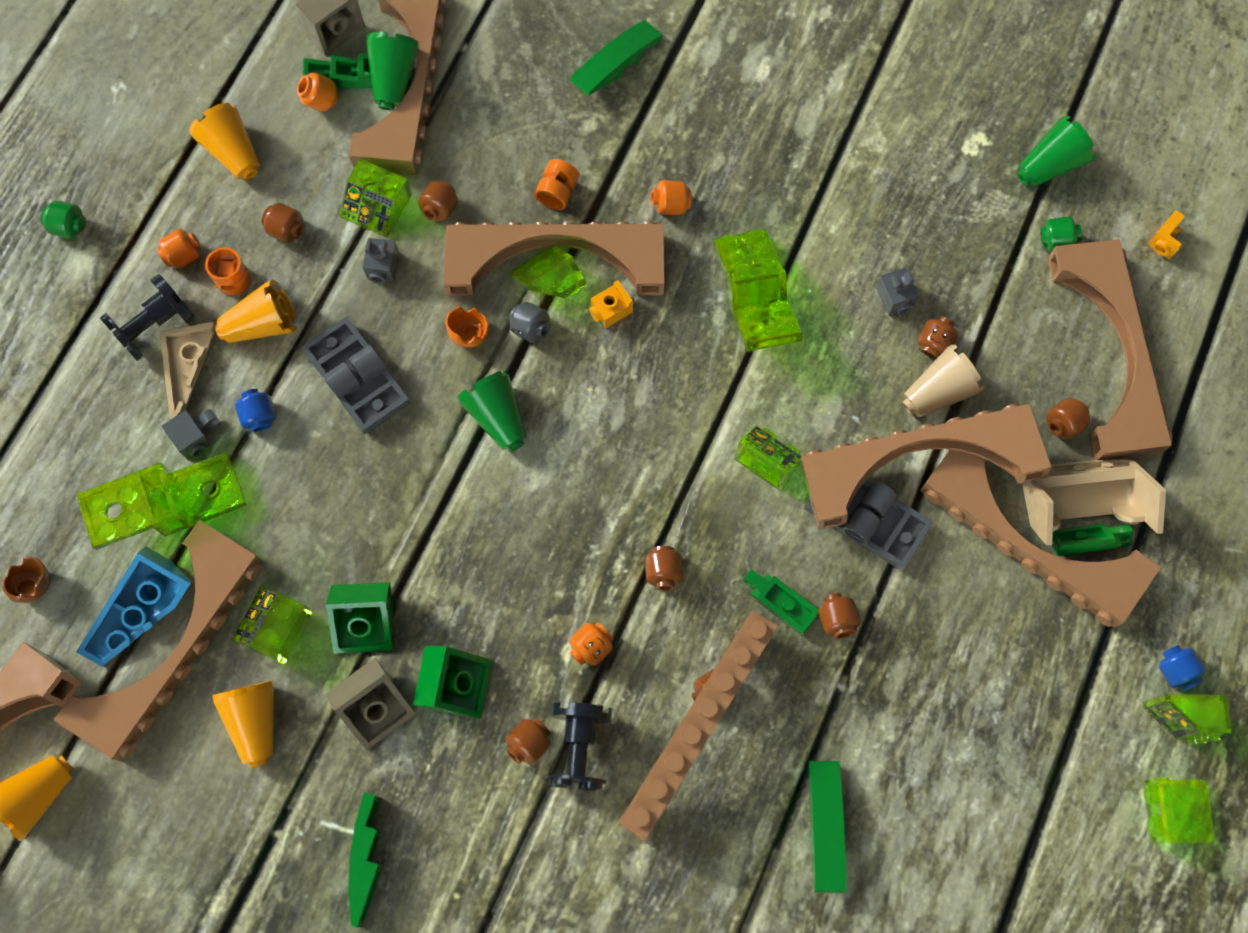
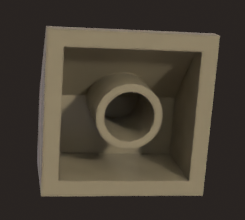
(330, 21)
(370, 704)

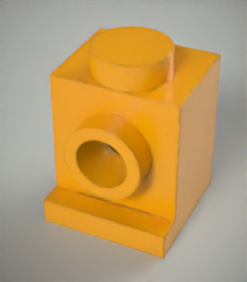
(610, 314)

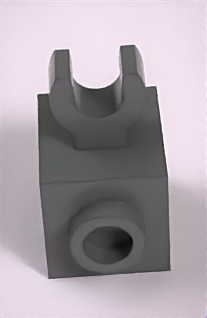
(380, 260)
(897, 291)
(189, 434)

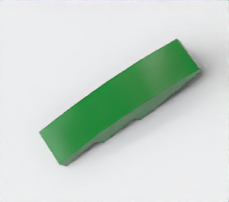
(614, 57)
(344, 71)
(827, 827)
(362, 871)

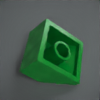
(360, 617)
(452, 681)

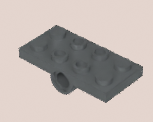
(355, 375)
(883, 524)

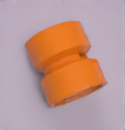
(556, 185)
(227, 271)

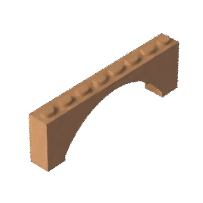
(397, 138)
(479, 249)
(1102, 276)
(1002, 437)
(1103, 588)
(32, 683)
(119, 718)
(697, 726)

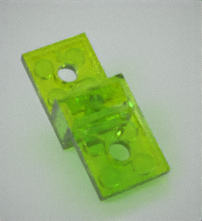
(757, 290)
(160, 500)

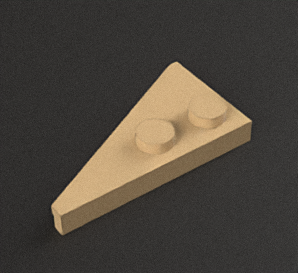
(183, 358)

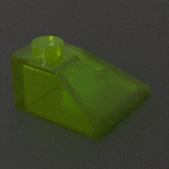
(550, 273)

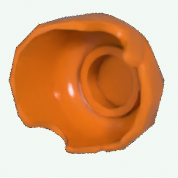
(467, 327)

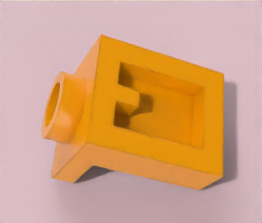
(1164, 241)

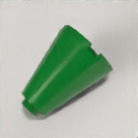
(390, 66)
(1058, 152)
(496, 410)

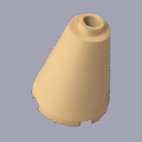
(943, 384)

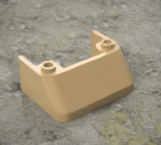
(1091, 490)

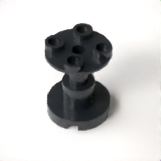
(156, 310)
(580, 734)

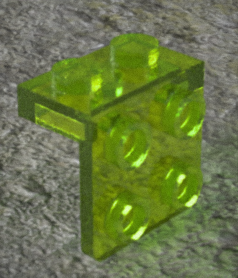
(1178, 811)

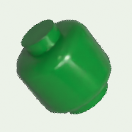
(63, 219)
(1060, 232)

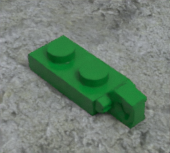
(1090, 538)
(782, 601)

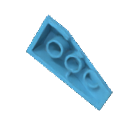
(140, 600)

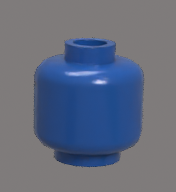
(255, 410)
(1182, 668)

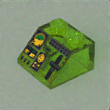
(374, 198)
(768, 457)
(272, 625)
(1192, 716)

